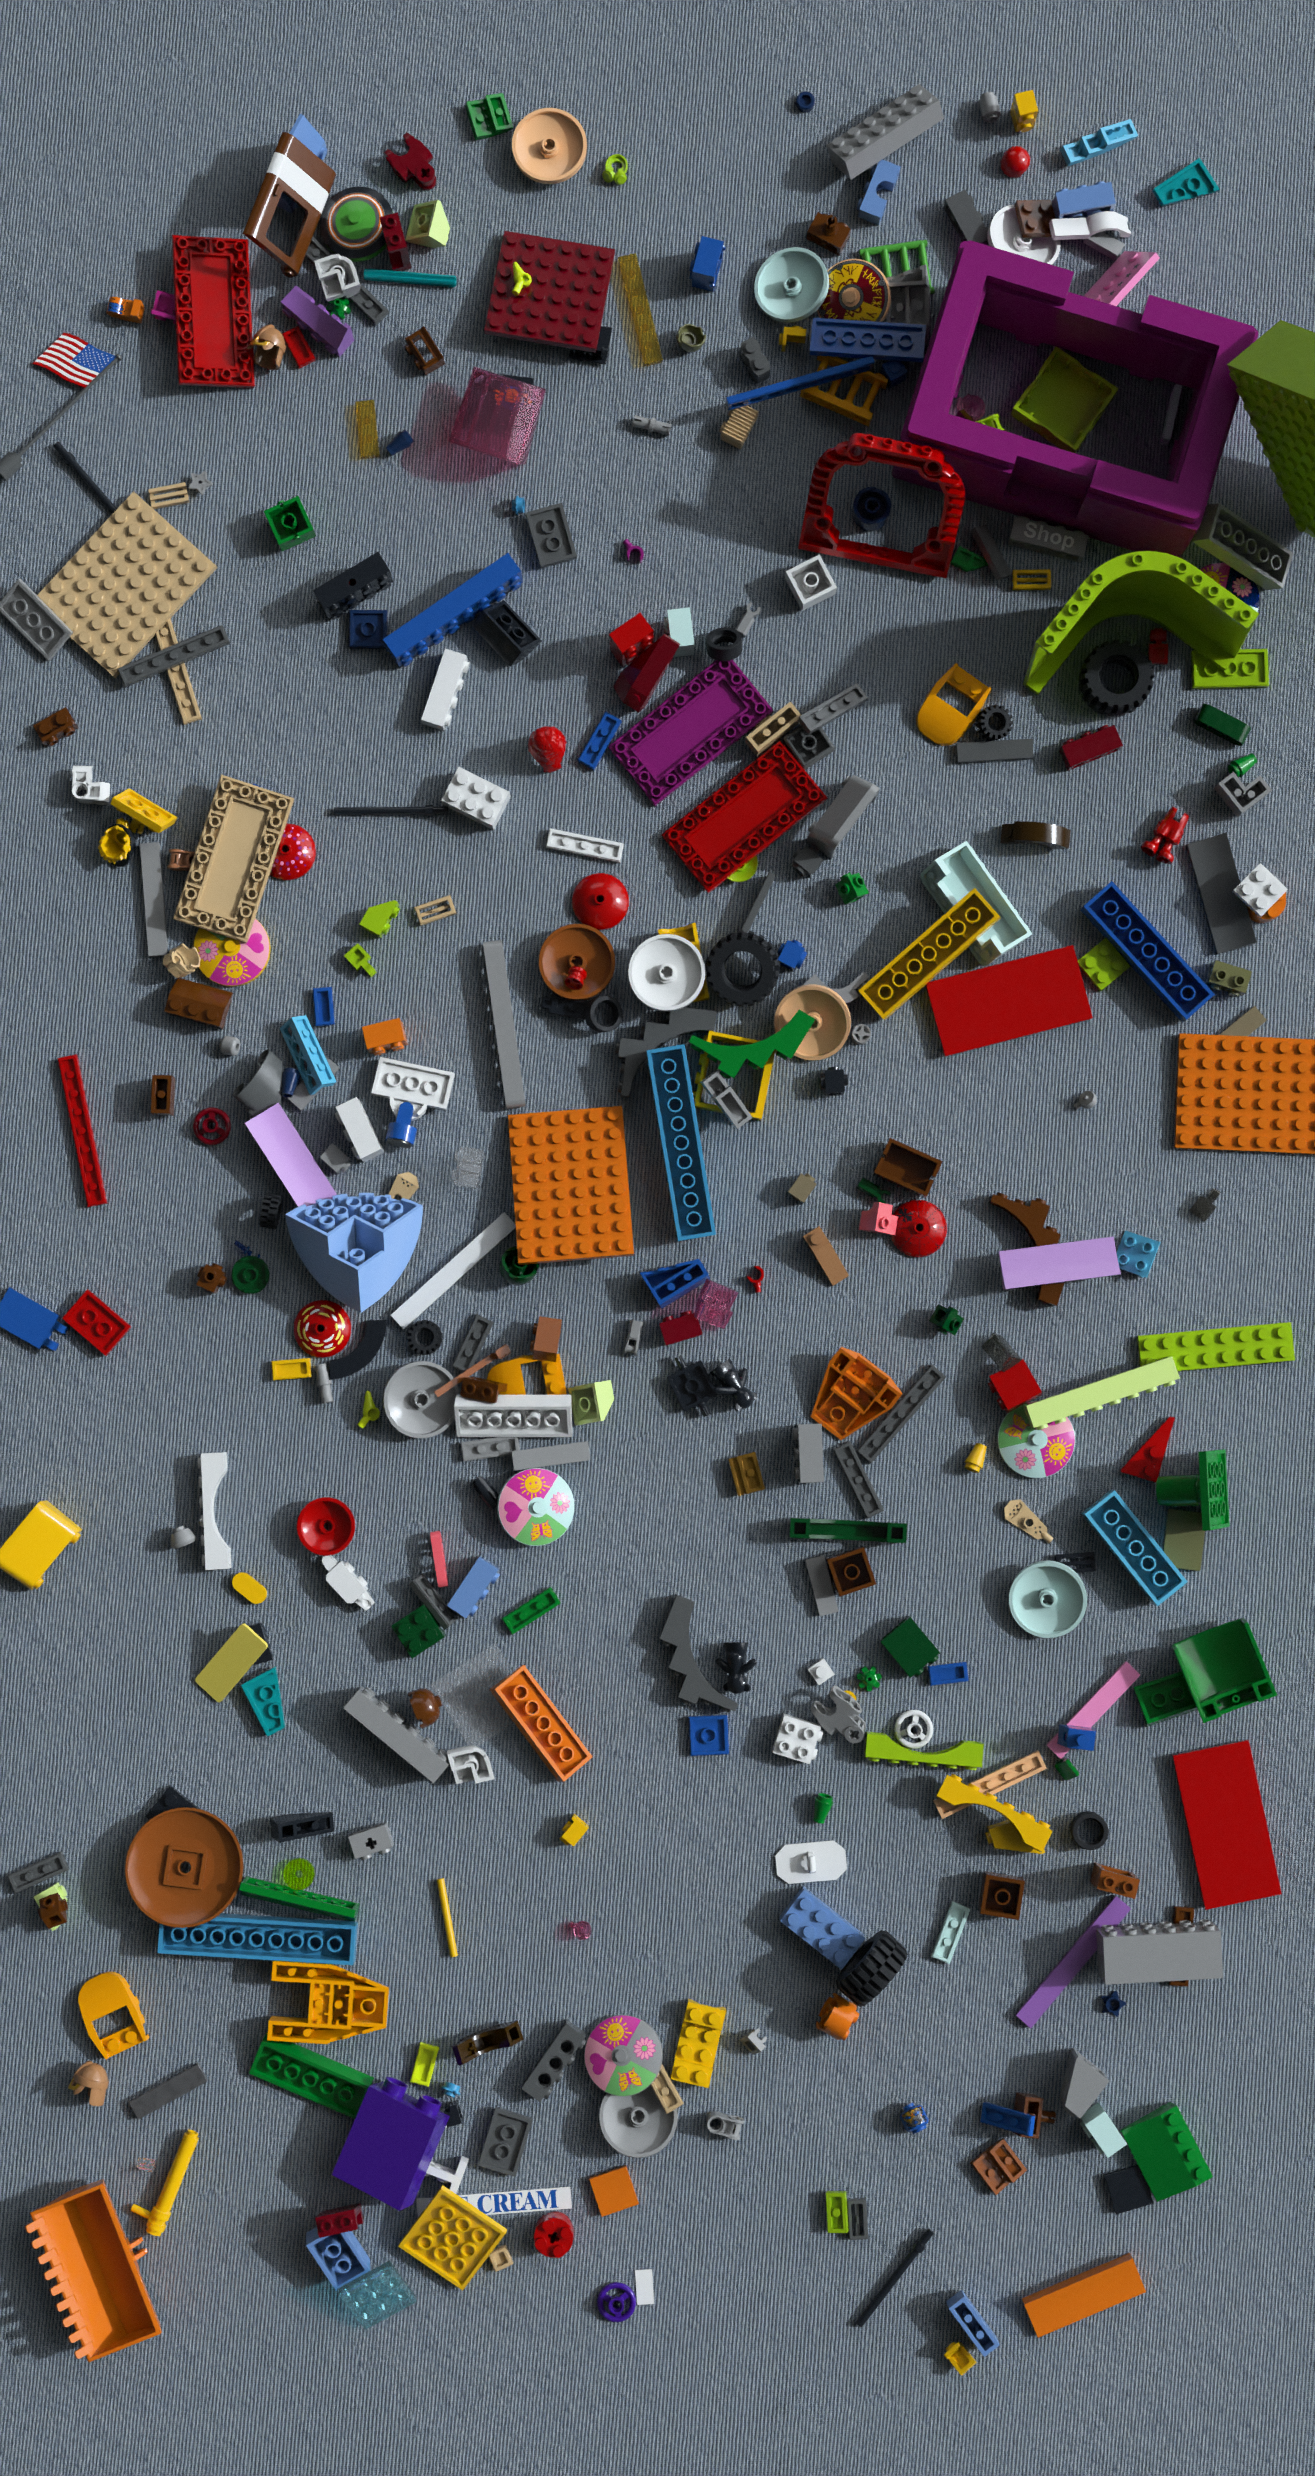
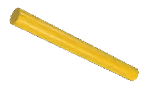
(447, 1917)

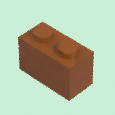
(547, 1339)

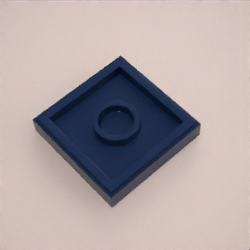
(367, 629)

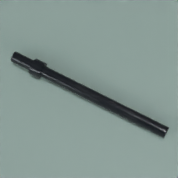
(70, 460)
(428, 810)
(918, 2247)

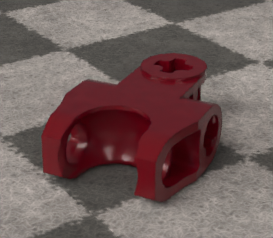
(413, 164)

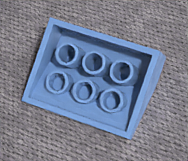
(313, 141)

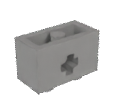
(359, 1840)

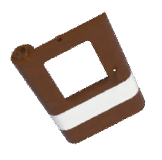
(304, 180)

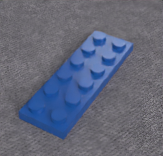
(867, 339)

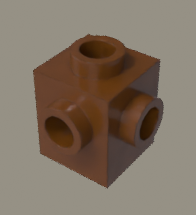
(204, 1277)
(53, 1910)

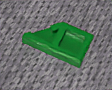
(967, 560)

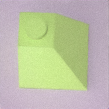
(428, 225)
(591, 1402)

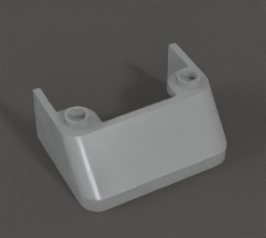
(842, 814)

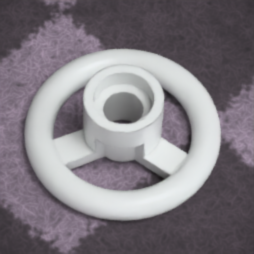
(925, 1738)

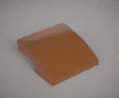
(998, 2166)

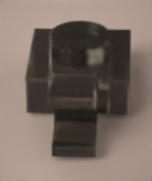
(1203, 1206)

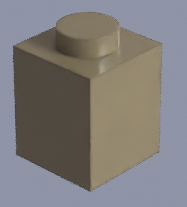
(802, 1187)

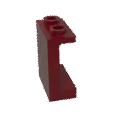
(395, 242)
(339, 2220)

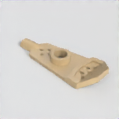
(403, 1190)
(1020, 1517)

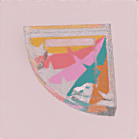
(146, 2164)

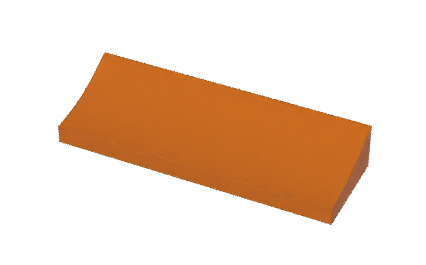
(541, 1723)
(1083, 2295)

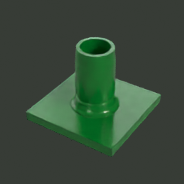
(1206, 1489)

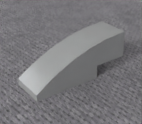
(726, 1099)

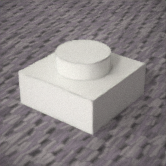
(821, 1671)

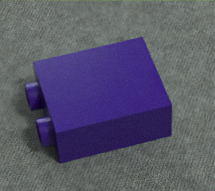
(391, 2143)

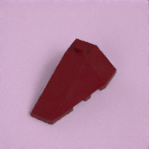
(643, 675)

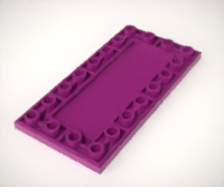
(690, 729)

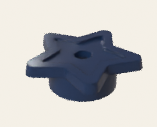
(1117, 2003)

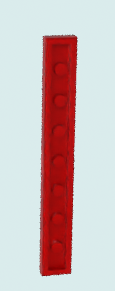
(82, 1130)

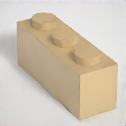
(773, 729)

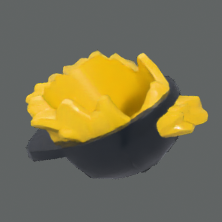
(117, 843)

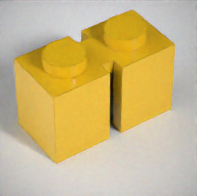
(1024, 111)

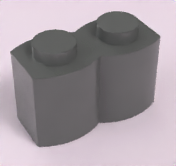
(753, 358)

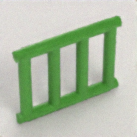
(902, 248)

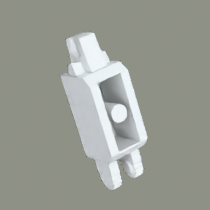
(346, 1583)

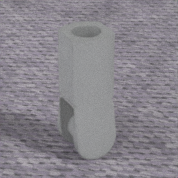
(634, 1333)

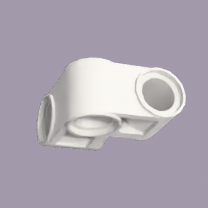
(96, 792)

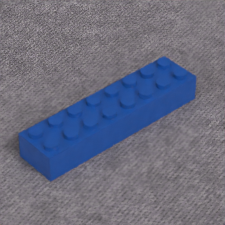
(453, 610)
(1147, 952)

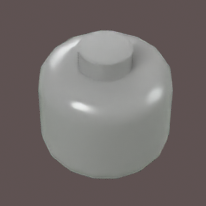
(230, 1045)

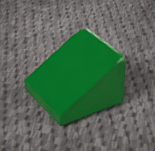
(1066, 1769)

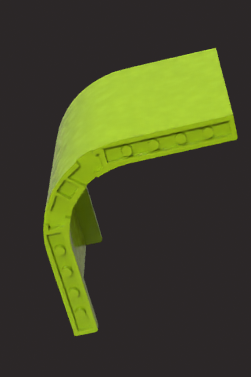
(1157, 589)

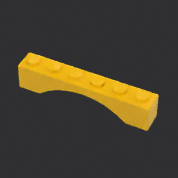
(1032, 1833)

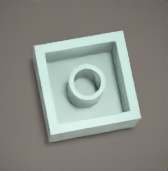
(679, 627)
(1105, 2134)

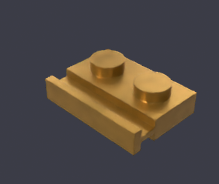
(746, 1473)

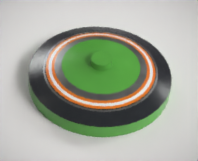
(353, 224)

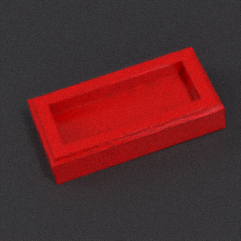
(298, 347)

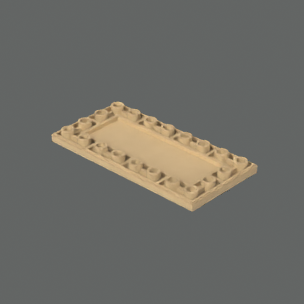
(233, 858)

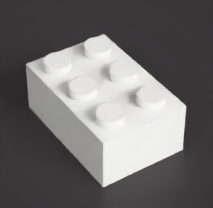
(476, 798)
(359, 1130)

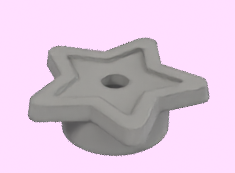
(195, 482)

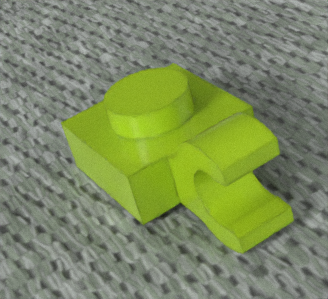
(359, 958)

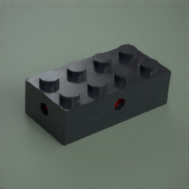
(353, 586)

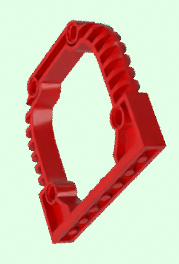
(928, 558)

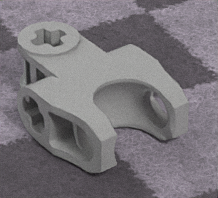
(841, 1717)

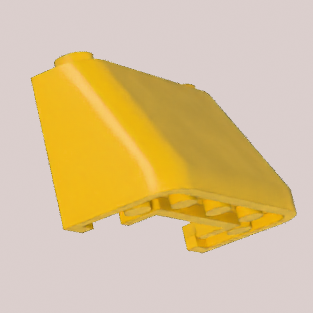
(37, 1544)

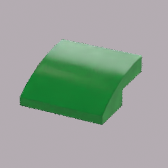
(489, 116)

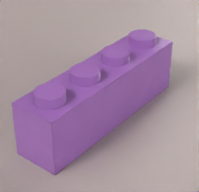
(317, 321)

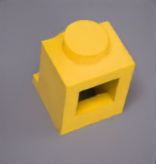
(573, 1831)

